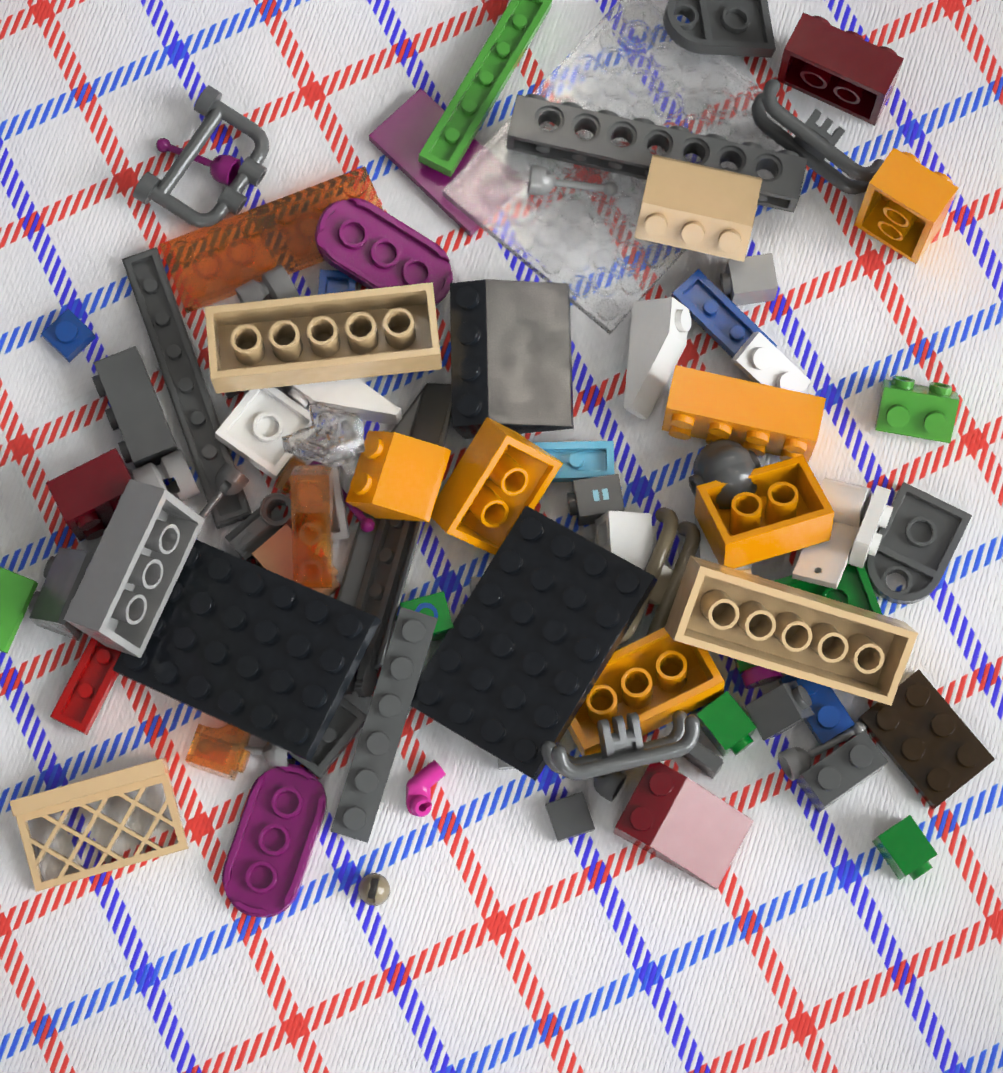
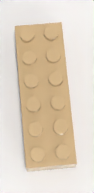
(322, 338)
(790, 630)

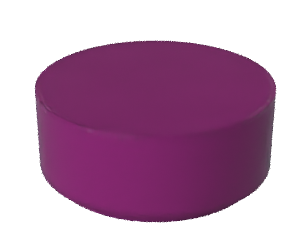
(759, 676)

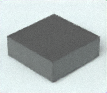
(705, 759)
(570, 817)

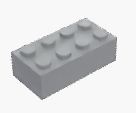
(134, 568)

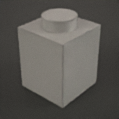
(750, 280)

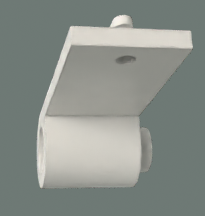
(826, 561)

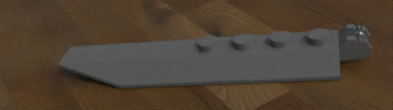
(384, 556)

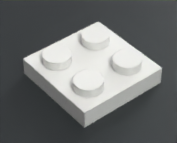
(258, 426)

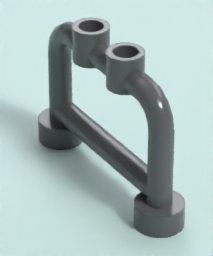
(231, 198)

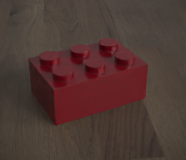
(839, 68)

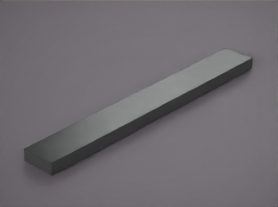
(183, 380)

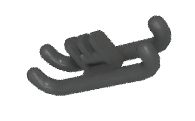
(811, 142)
(624, 747)

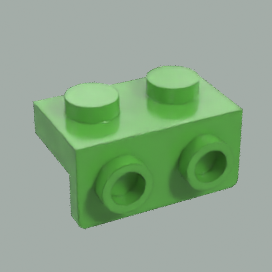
(917, 409)

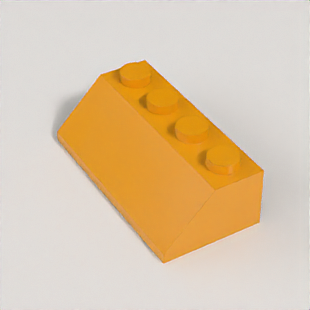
(651, 679)

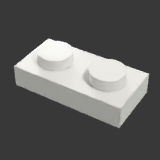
(768, 366)
(867, 538)

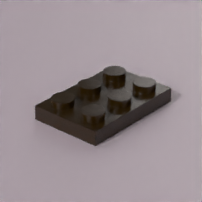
(926, 740)

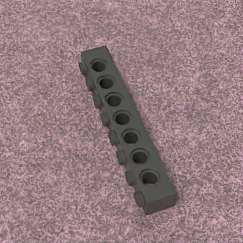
(641, 133)

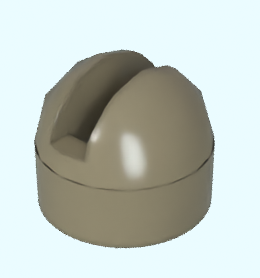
(382, 890)

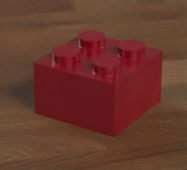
(91, 494)

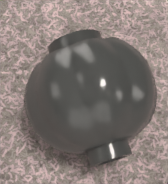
(726, 463)

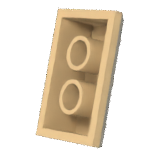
(698, 208)

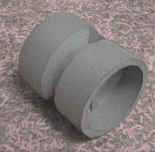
(274, 283)
(170, 466)

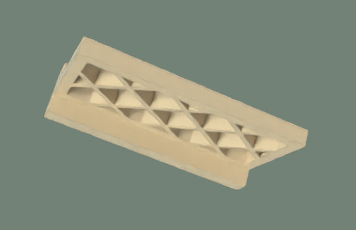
(90, 791)

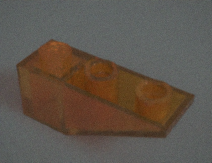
(312, 525)

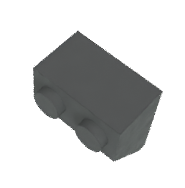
(62, 580)

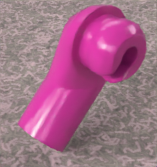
(419, 789)

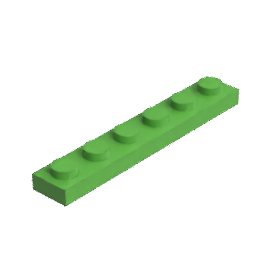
(483, 84)

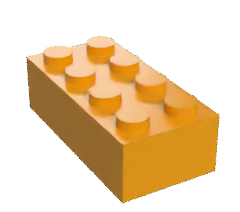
(742, 411)

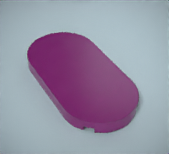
(380, 248)
(274, 841)

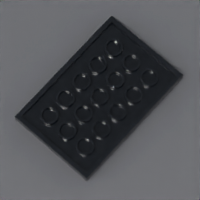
(531, 641)
(253, 650)

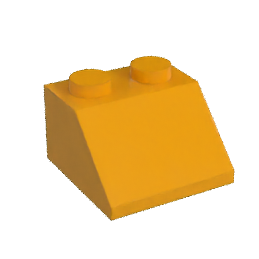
(398, 477)

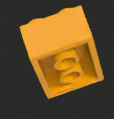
(905, 204)
(778, 519)

